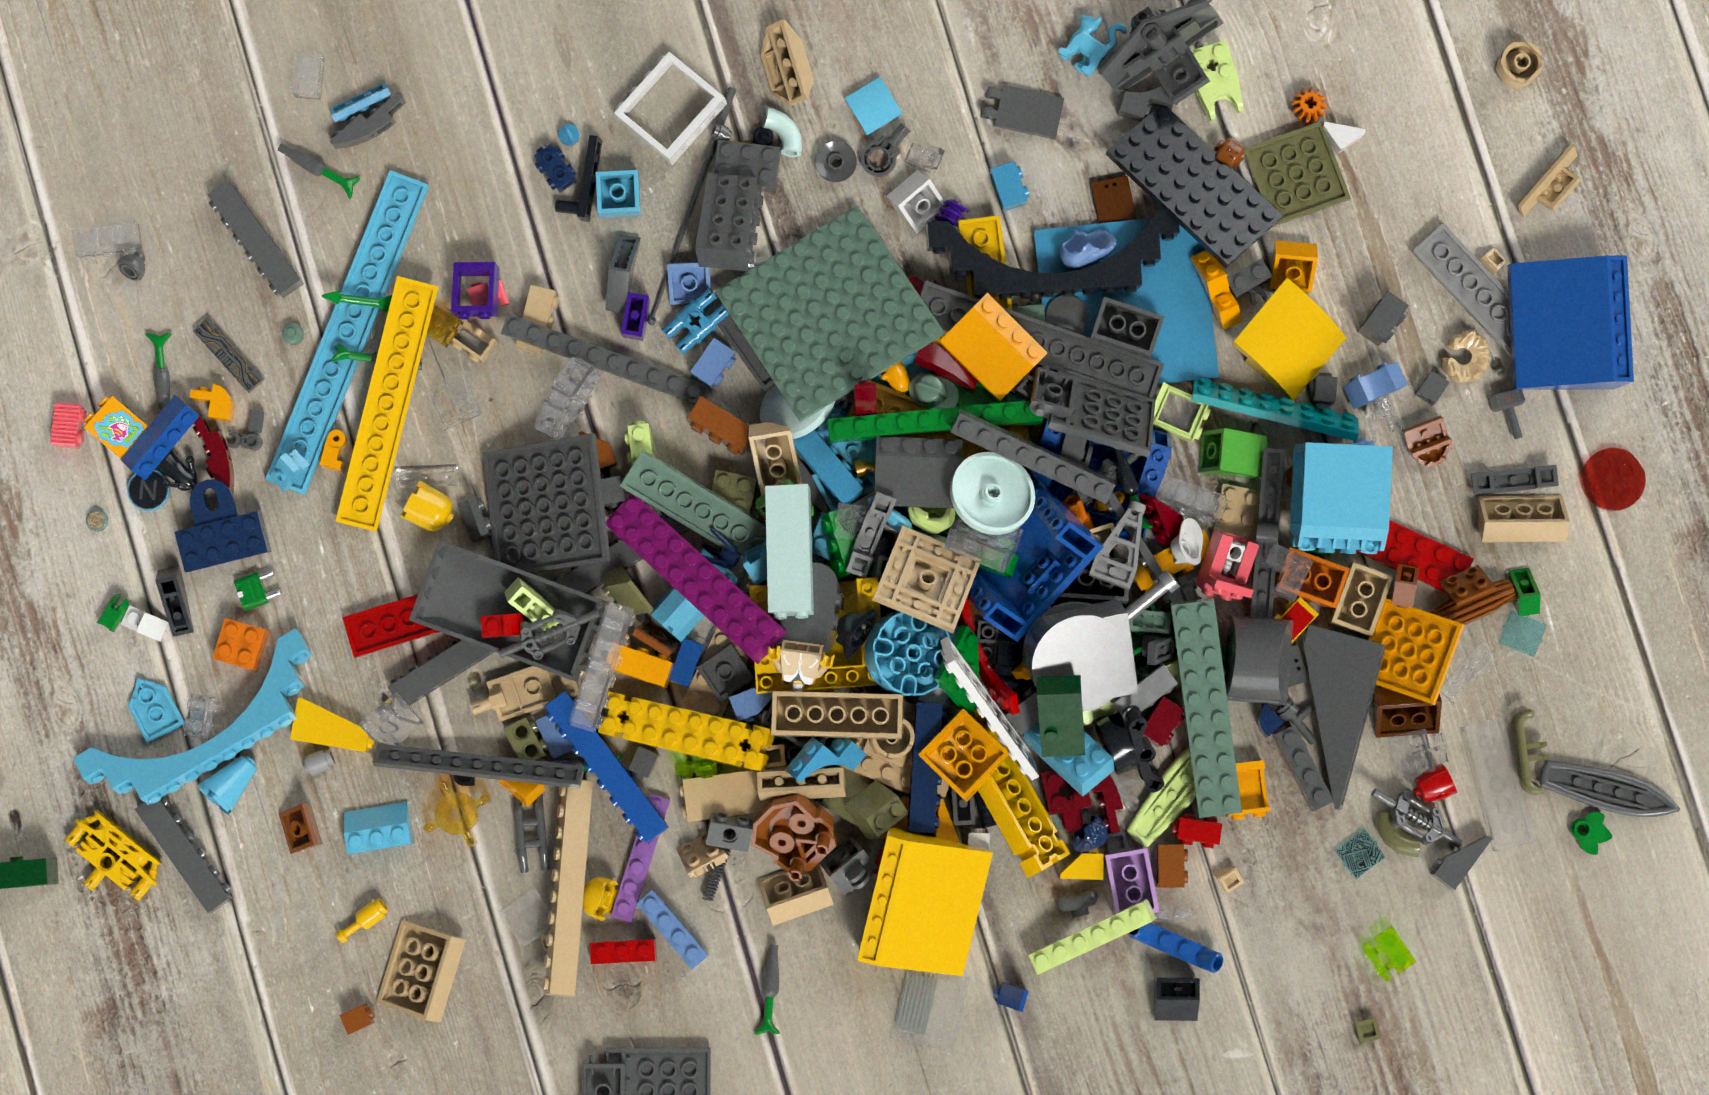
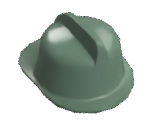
(933, 391)

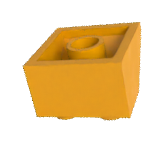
(1294, 261)

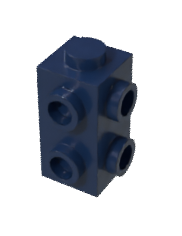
(559, 174)

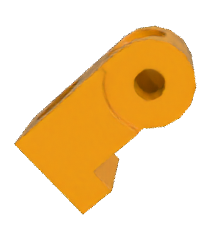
(332, 451)

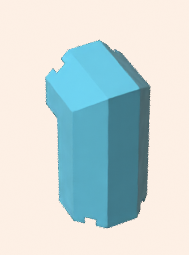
(676, 612)

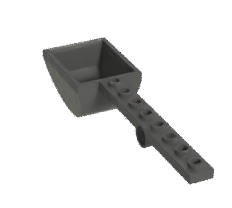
(1258, 645)

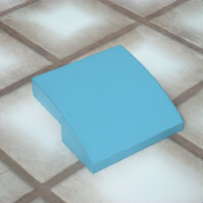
(873, 105)

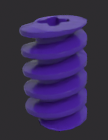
(951, 212)

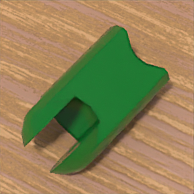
(113, 613)

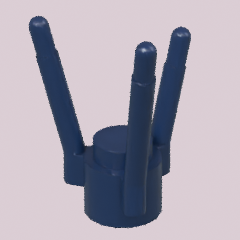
(727, 557)

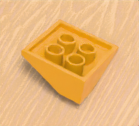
(964, 755)

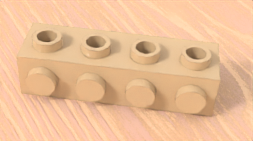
(819, 784)

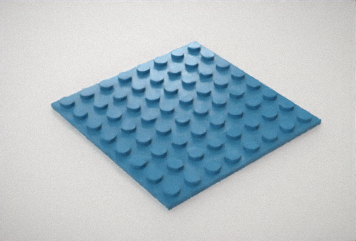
(1167, 289)

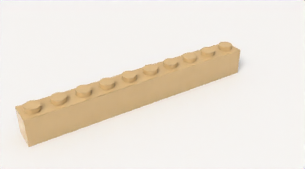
(567, 890)

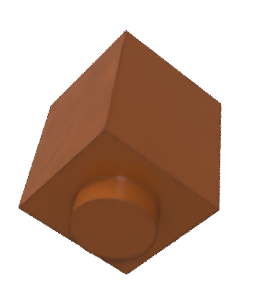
(357, 1018)

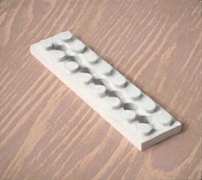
(988, 708)

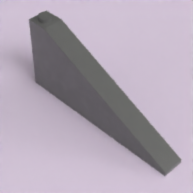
(1342, 683)

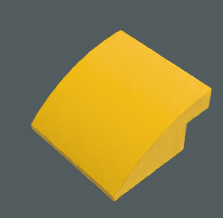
(1289, 339)

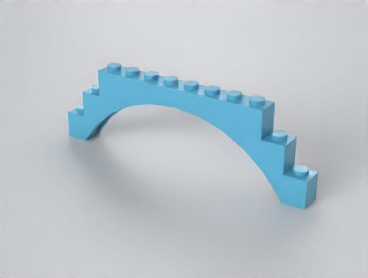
(262, 717)

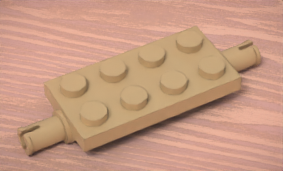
(524, 692)

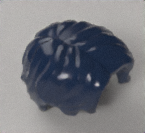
(1090, 836)

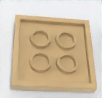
(1241, 511)

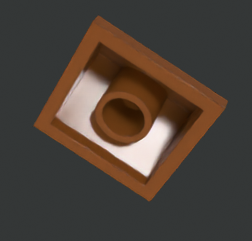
(300, 828)

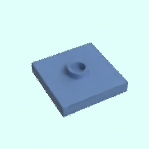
(555, 742)

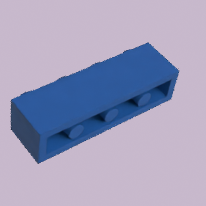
(159, 437)

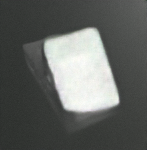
(924, 157)
(1124, 783)

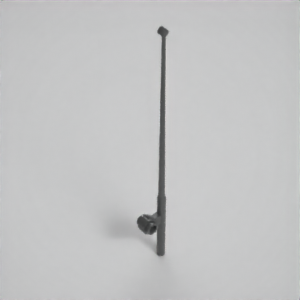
(719, 132)

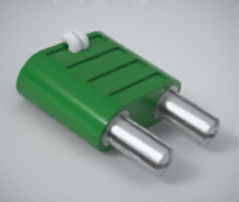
(252, 590)

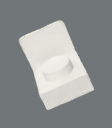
(145, 623)

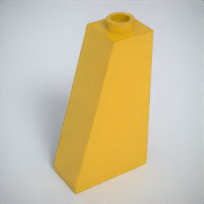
(326, 728)

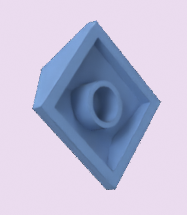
(687, 281)

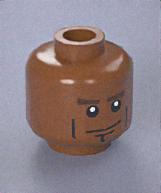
(1230, 152)

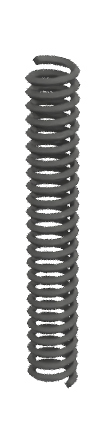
(718, 871)

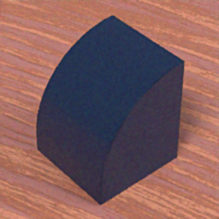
(1268, 720)

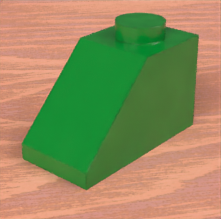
(1527, 593)

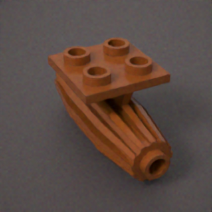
(1473, 595)

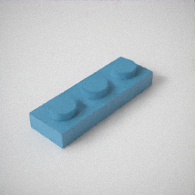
(360, 102)

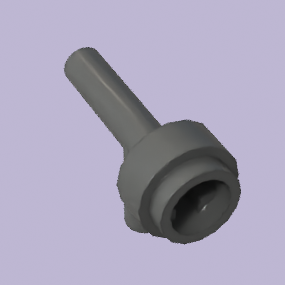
(1289, 711)

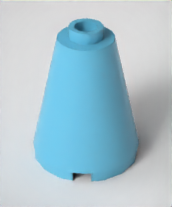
(229, 783)

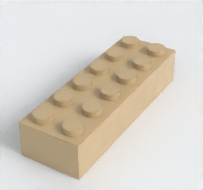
(837, 715)

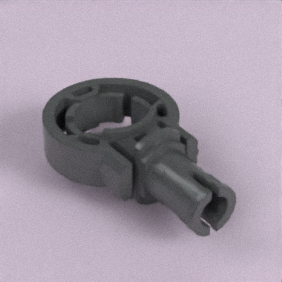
(894, 140)

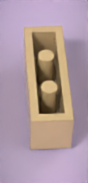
(539, 311)

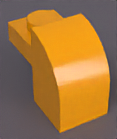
(220, 400)

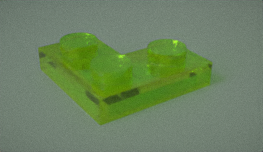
(703, 768)

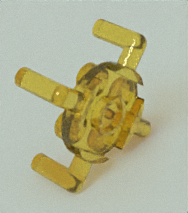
(469, 813)

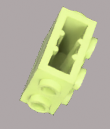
(638, 438)

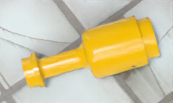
(365, 917)

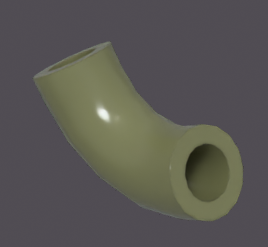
(1396, 838)

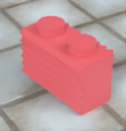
(68, 425)

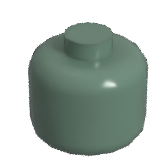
(293, 334)

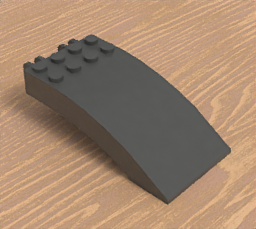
(468, 585)

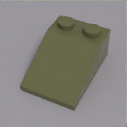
(854, 784)

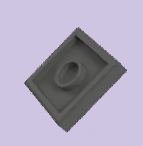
(725, 672)

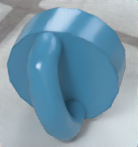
(569, 134)

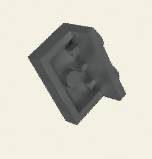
(474, 519)

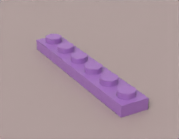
(637, 869)

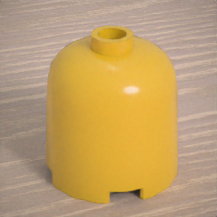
(428, 508)

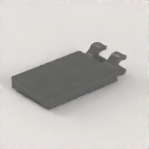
(1025, 111)

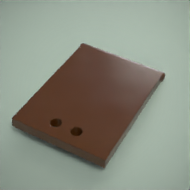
(1113, 200)

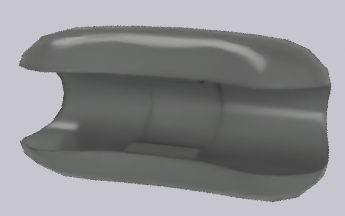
(1079, 904)

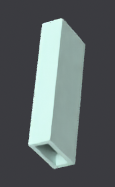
(789, 551)

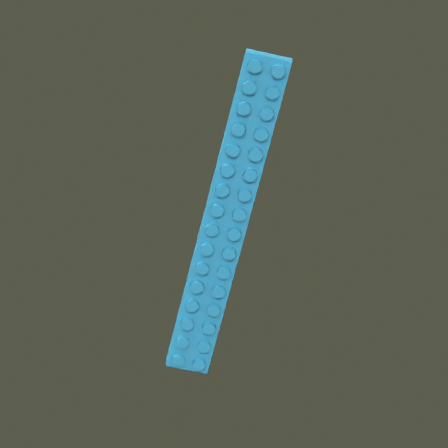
(351, 323)

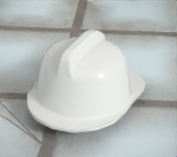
(1188, 544)

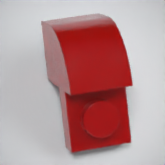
(501, 625)

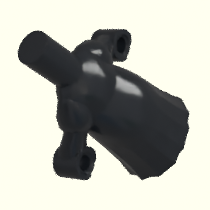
(173, 467)

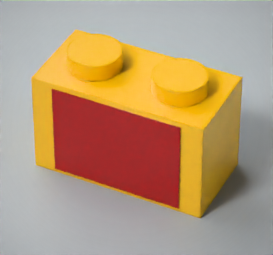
(1300, 613)

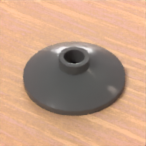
(836, 151)

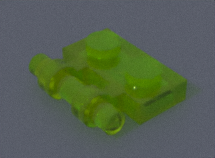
(1394, 950)

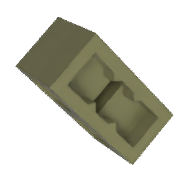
(521, 744)

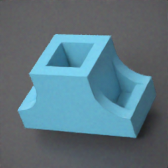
(289, 469)

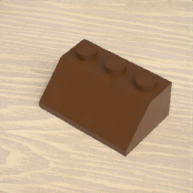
(1402, 714)

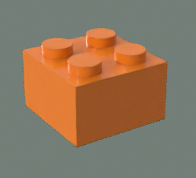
(241, 644)

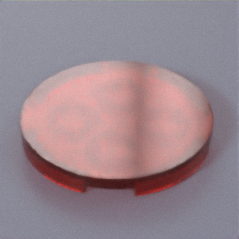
(1613, 479)

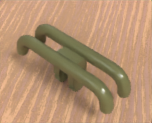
(1521, 754)

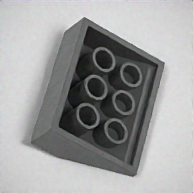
(917, 470)

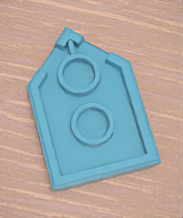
(154, 710)

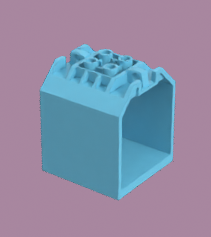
(1340, 497)

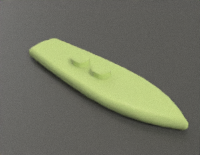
(1167, 804)

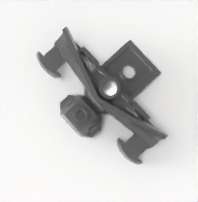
(1161, 45)

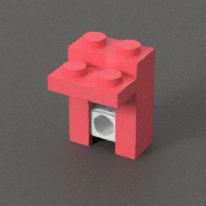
(1236, 565)

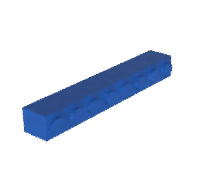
(609, 770)

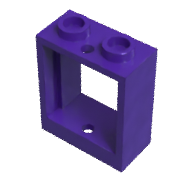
(475, 269)

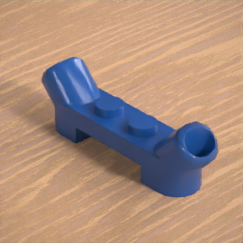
(1178, 947)

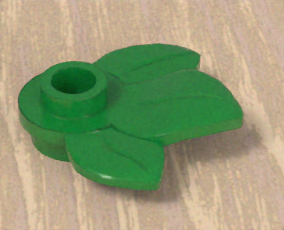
(1593, 832)

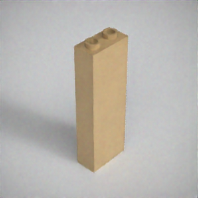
(726, 793)

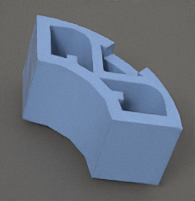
(1375, 385)

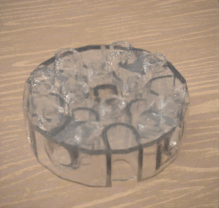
(567, 399)

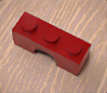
(623, 951)

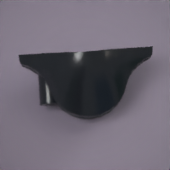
(853, 631)

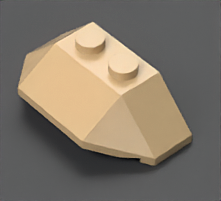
(786, 63)

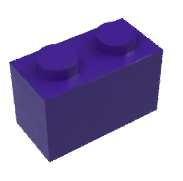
(635, 316)

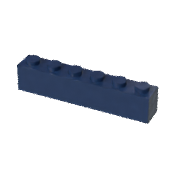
(924, 779)

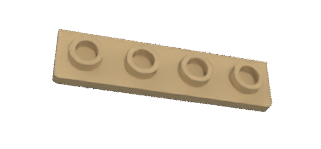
(1554, 185)

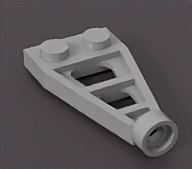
(1113, 571)

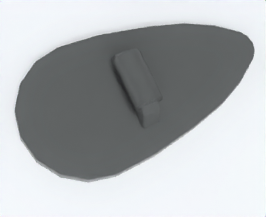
(1067, 314)

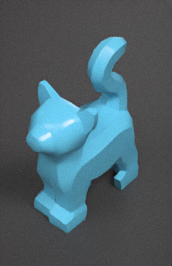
(1088, 47)

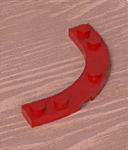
(997, 688)

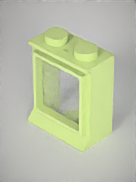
(1179, 414)

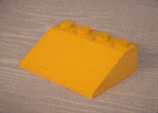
(993, 347)

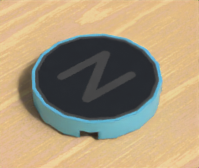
(148, 493)

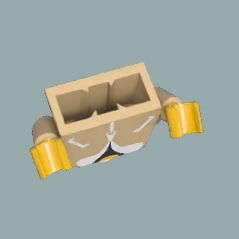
(800, 662)

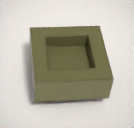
(1367, 1030)

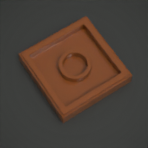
(656, 638)

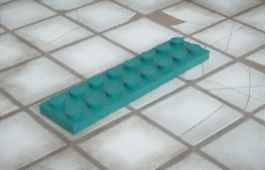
(1275, 409)

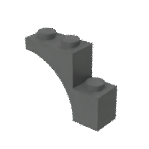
(1136, 104)

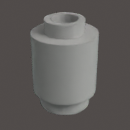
(318, 762)

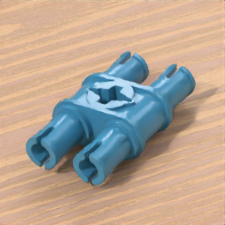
(707, 323)

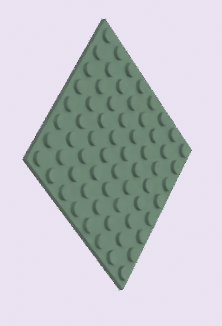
(829, 313)

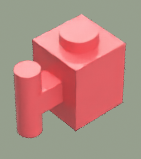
(479, 294)

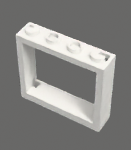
(693, 130)

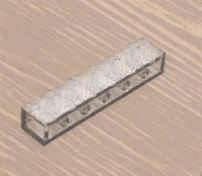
(601, 666)

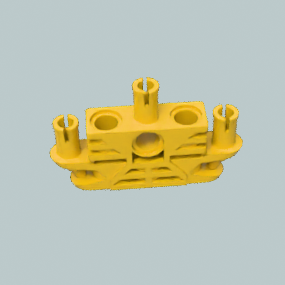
(122, 844)

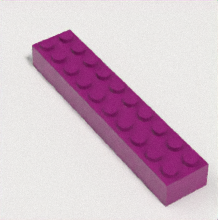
(695, 578)

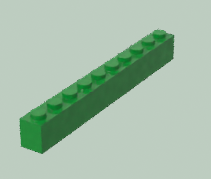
(926, 421)

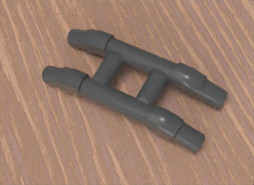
(523, 844)

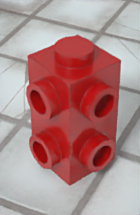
(1192, 830)

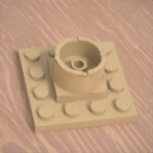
(926, 580)
(888, 760)

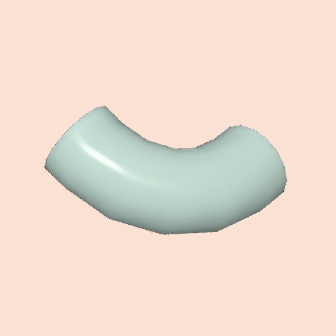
(786, 129)

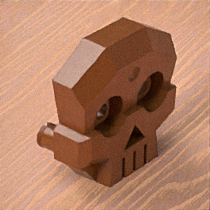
(804, 841)

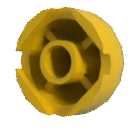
(599, 897)

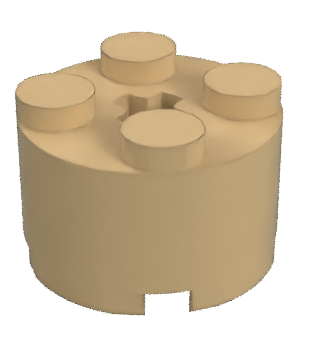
(1515, 75)

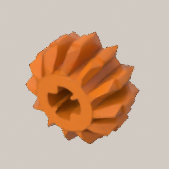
(1315, 101)

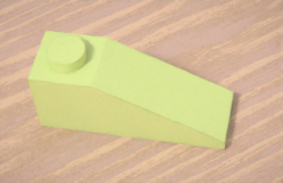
(529, 602)

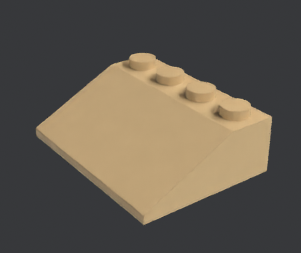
(421, 971)

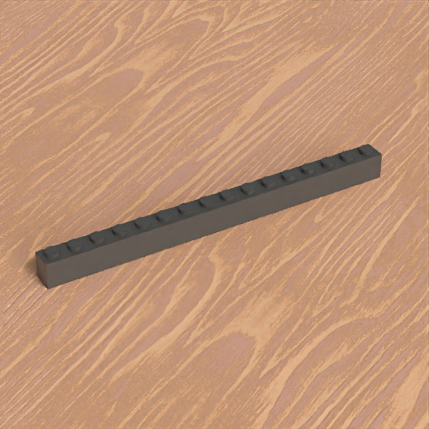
(463, 655)

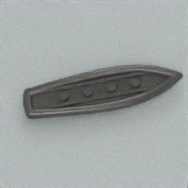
(1606, 789)

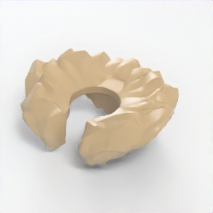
(1480, 357)

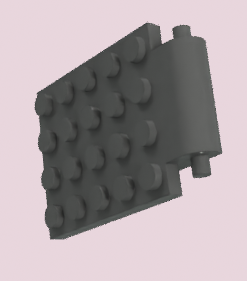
(1093, 411)
(649, 1072)

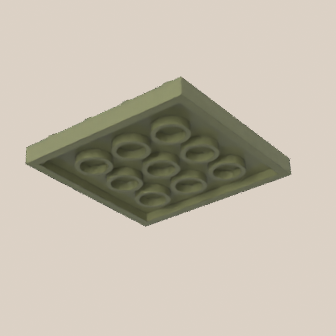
(1297, 172)

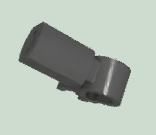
(252, 440)

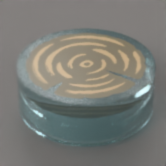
(97, 520)

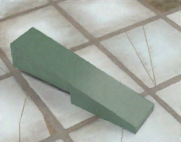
(1151, 622)

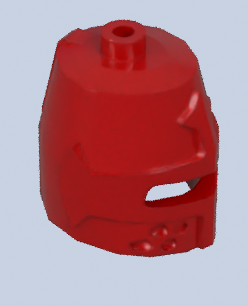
(1434, 785)

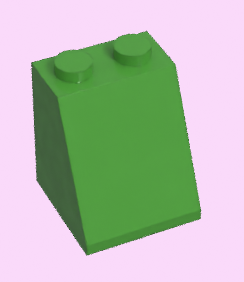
(1232, 453)

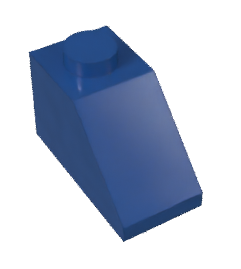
(1011, 996)

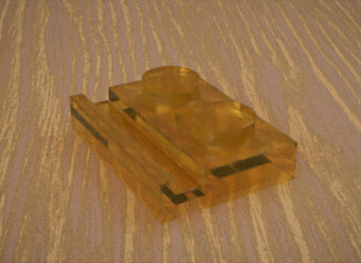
(443, 326)

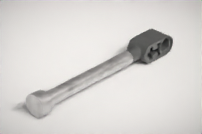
(1166, 583)

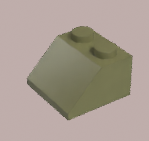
(625, 590)
(875, 809)

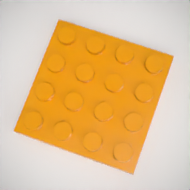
(1416, 650)

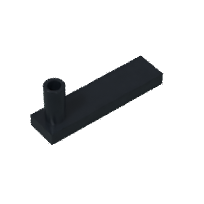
(584, 206)

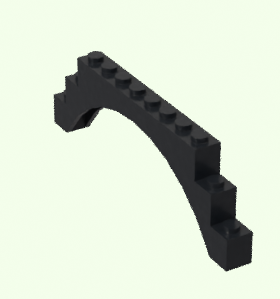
(1002, 281)

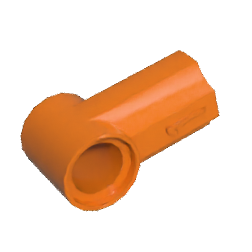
(1076, 506)

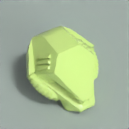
(932, 519)

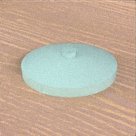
(776, 410)
(992, 493)

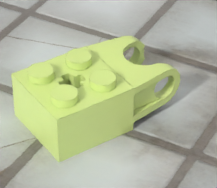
(1223, 80)

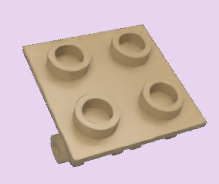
(698, 855)

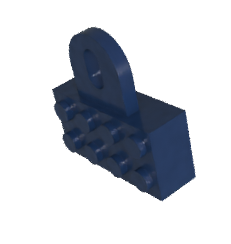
(220, 534)

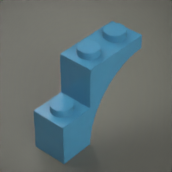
(816, 755)

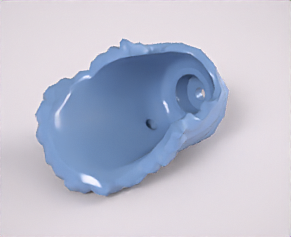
(1086, 248)

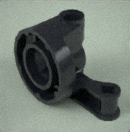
(1130, 750)

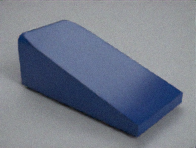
(686, 662)

